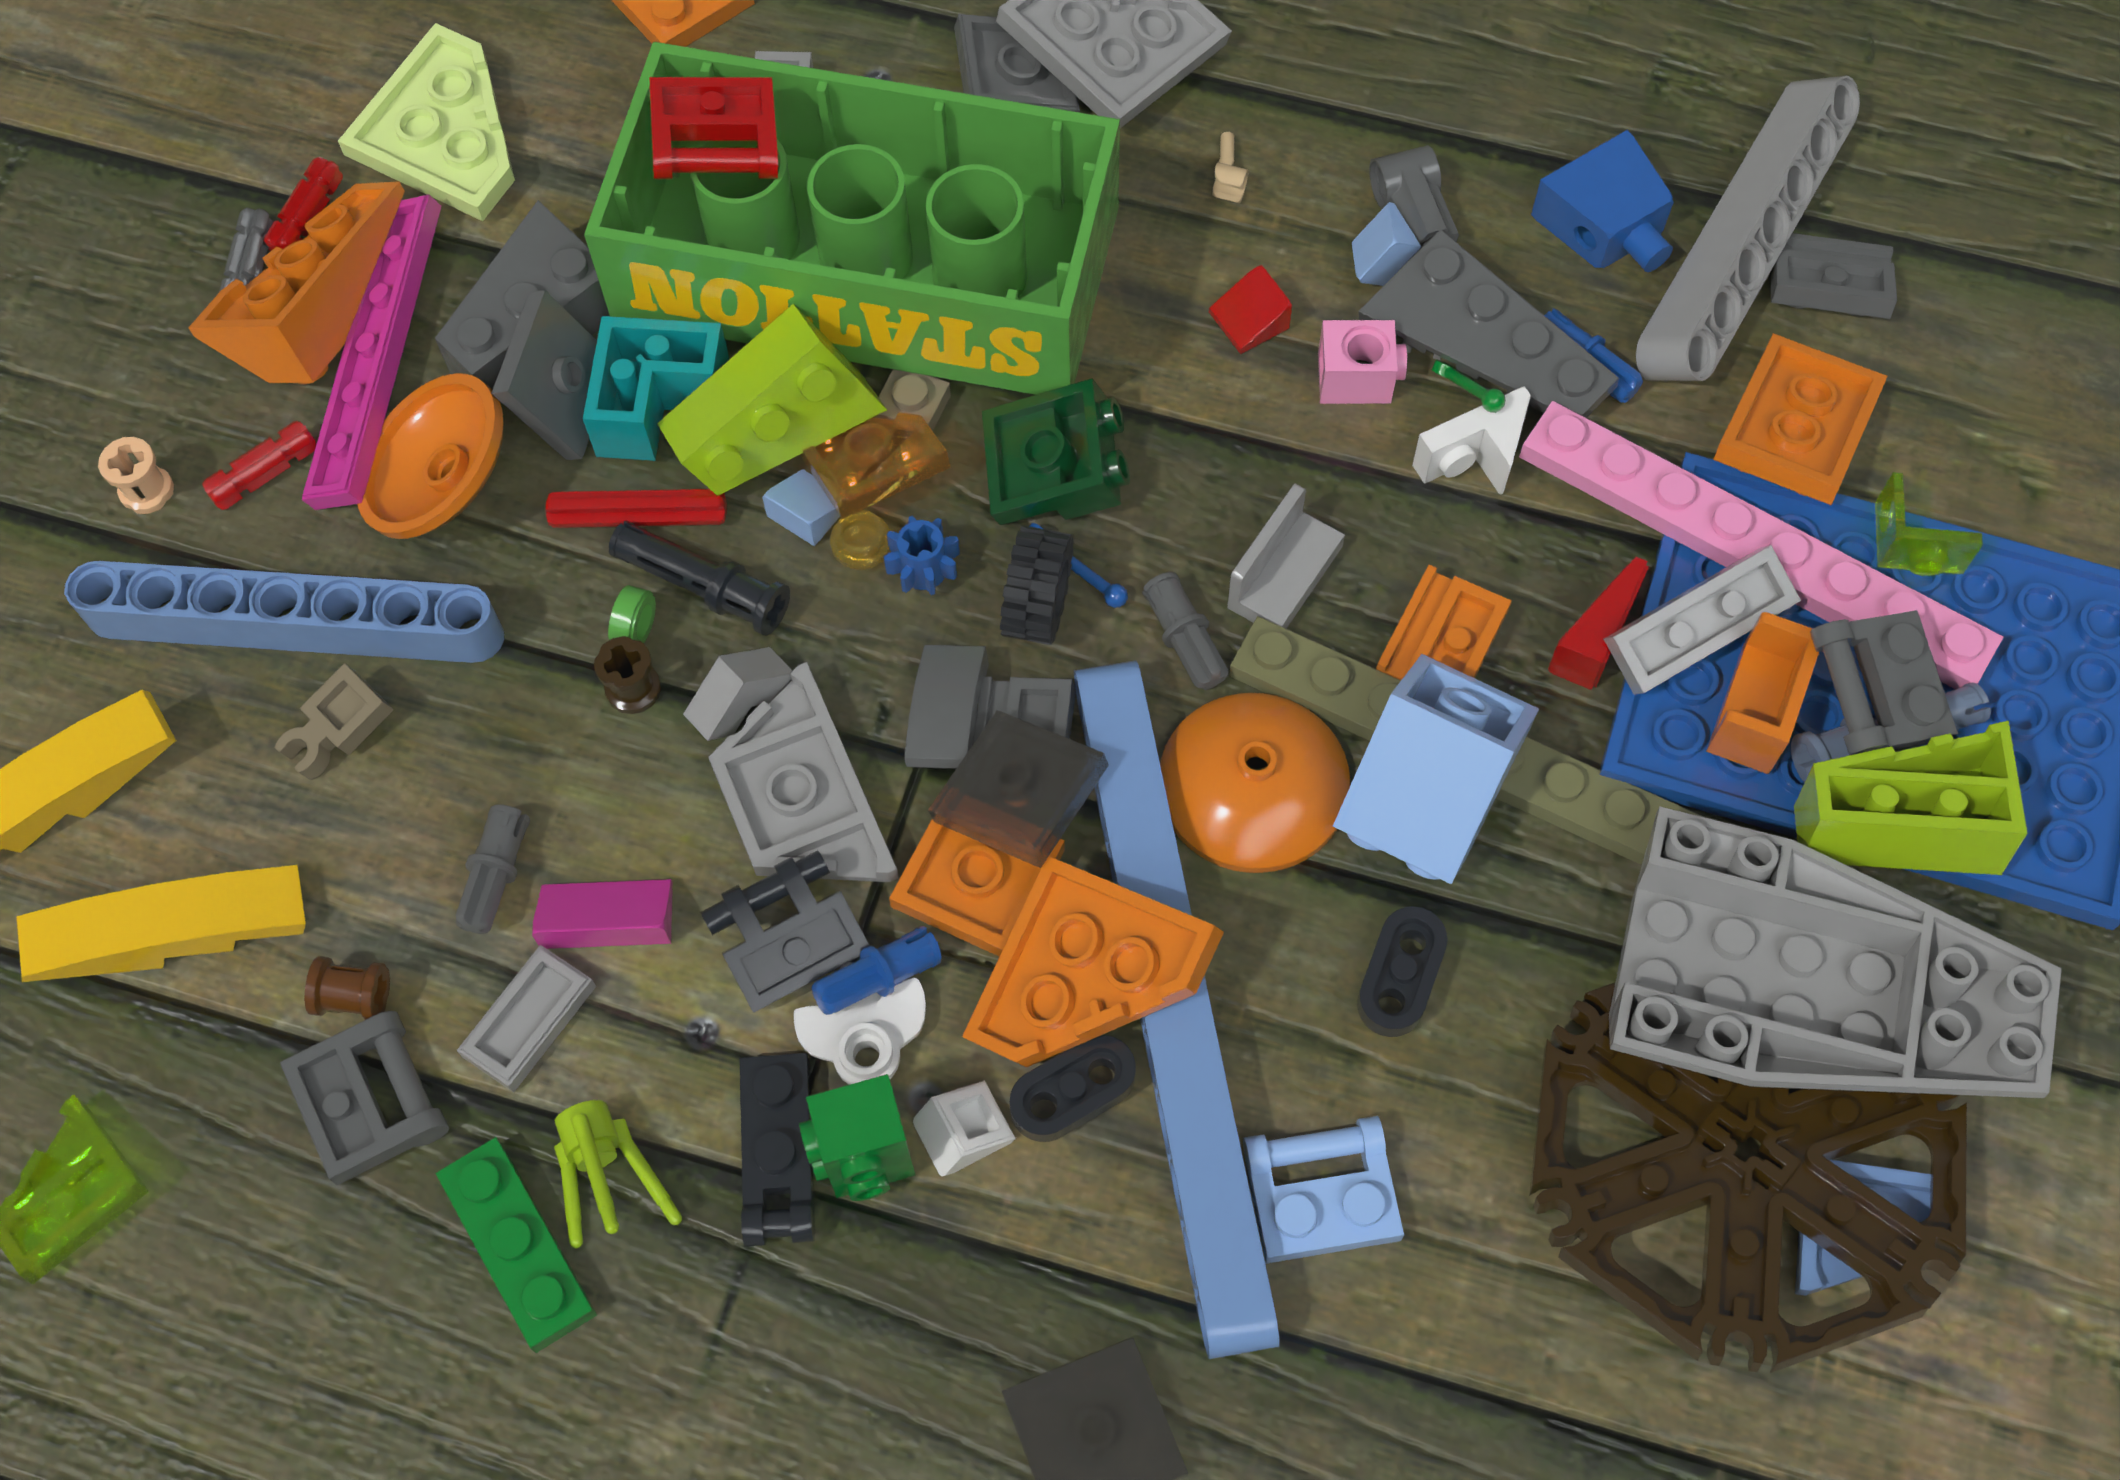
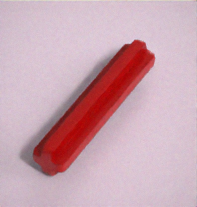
(640, 507)

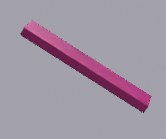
(371, 361)

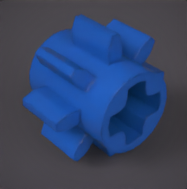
(921, 555)

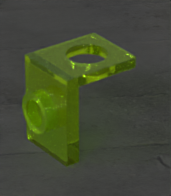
(1918, 549)

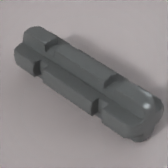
(247, 247)

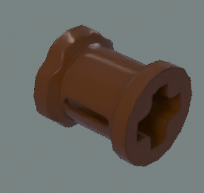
(346, 988)

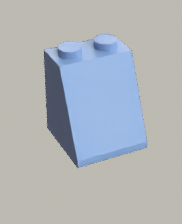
(1434, 768)

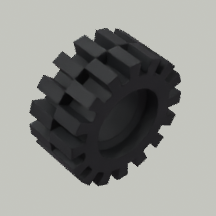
(1036, 585)

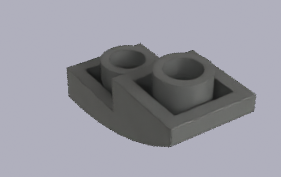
(945, 705)

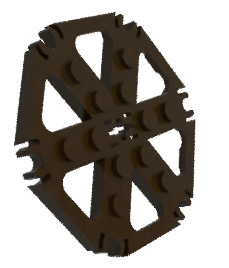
(1743, 1218)

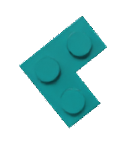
(639, 374)

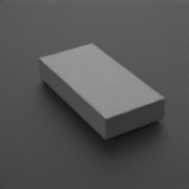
(526, 1018)

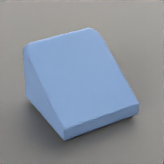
(1383, 247)
(801, 507)

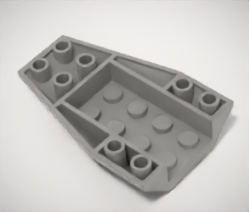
(1818, 977)

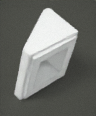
(962, 1127)

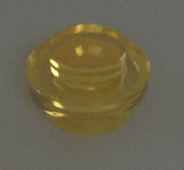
(860, 540)

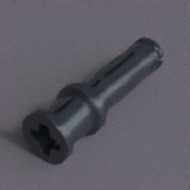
(721, 585)

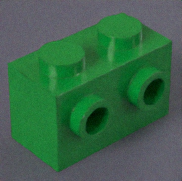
(857, 1139)

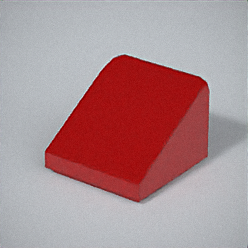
(1252, 310)

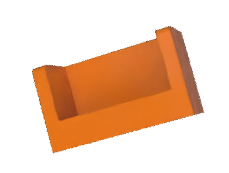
(1765, 693)

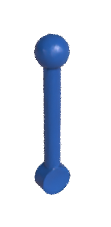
(1114, 595)

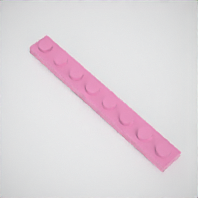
(1730, 529)

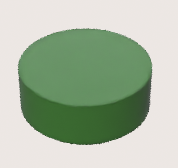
(632, 614)

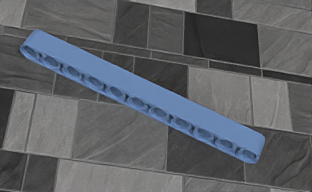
(1182, 1038)

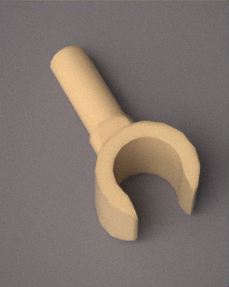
(1229, 180)

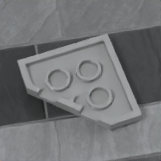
(1116, 51)

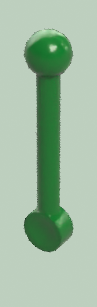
(1492, 399)

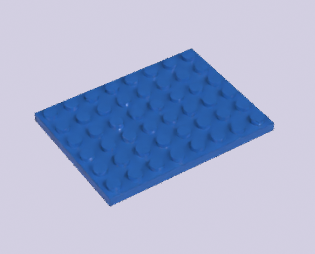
(2047, 678)

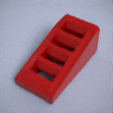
(1582, 649)

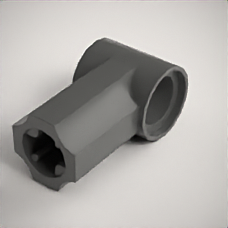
(1414, 185)

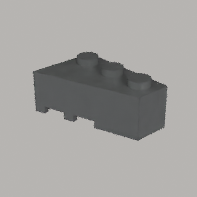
(535, 258)

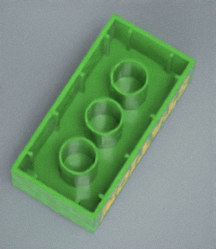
(899, 224)

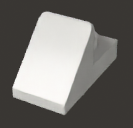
(1474, 436)

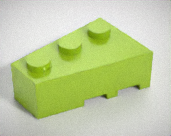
(768, 405)
(1918, 807)

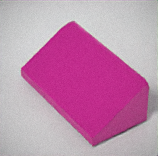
(604, 914)

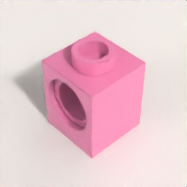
(1350, 382)

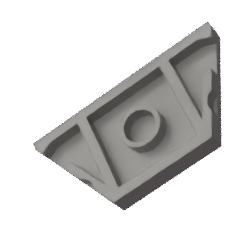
(798, 790)

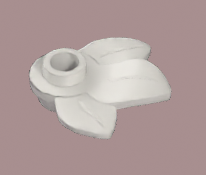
(869, 1023)

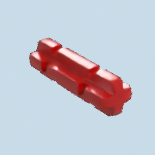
(304, 203)
(259, 465)

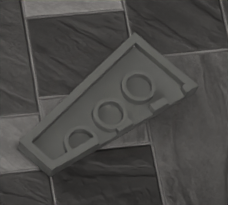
(1475, 320)

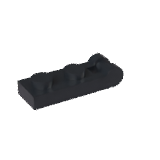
(773, 1149)

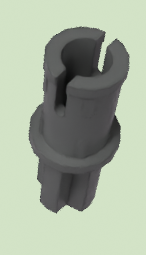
(1185, 630)
(491, 868)

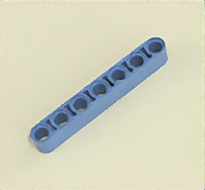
(260, 597)

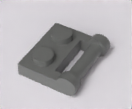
(1897, 678)
(342, 1105)

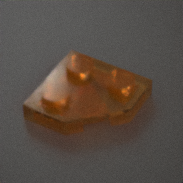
(875, 461)

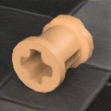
(121, 472)

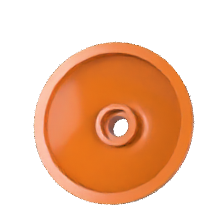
(433, 456)
(1248, 815)

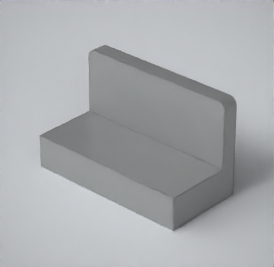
(1283, 563)

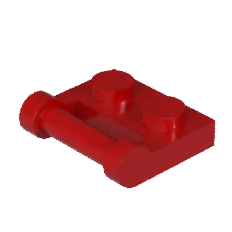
(713, 112)

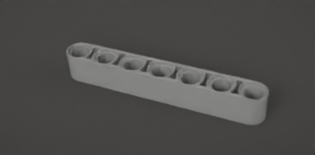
(1747, 230)

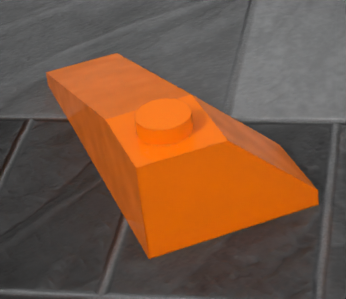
(305, 302)

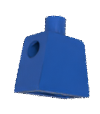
(1608, 205)

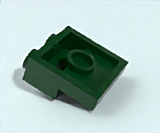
(1054, 454)

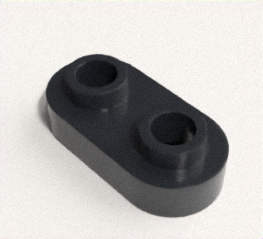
(1401, 974)
(1069, 1087)

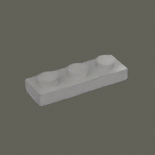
(1701, 620)

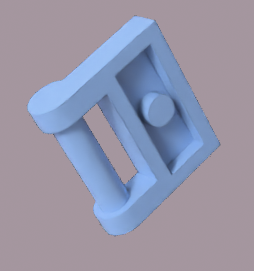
(1329, 1211)

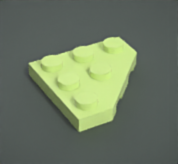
(437, 126)

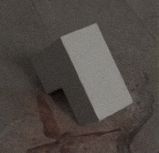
(734, 687)

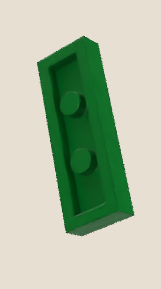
(516, 1245)

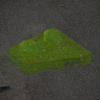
(66, 1194)

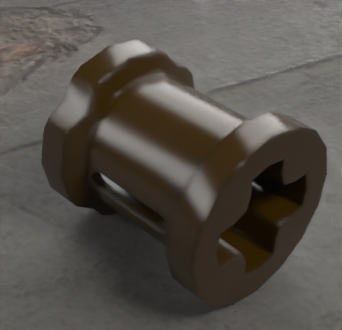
(622, 657)

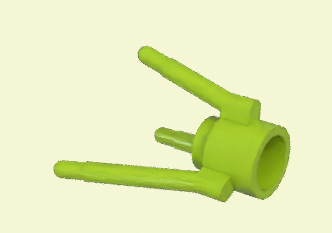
(590, 1143)

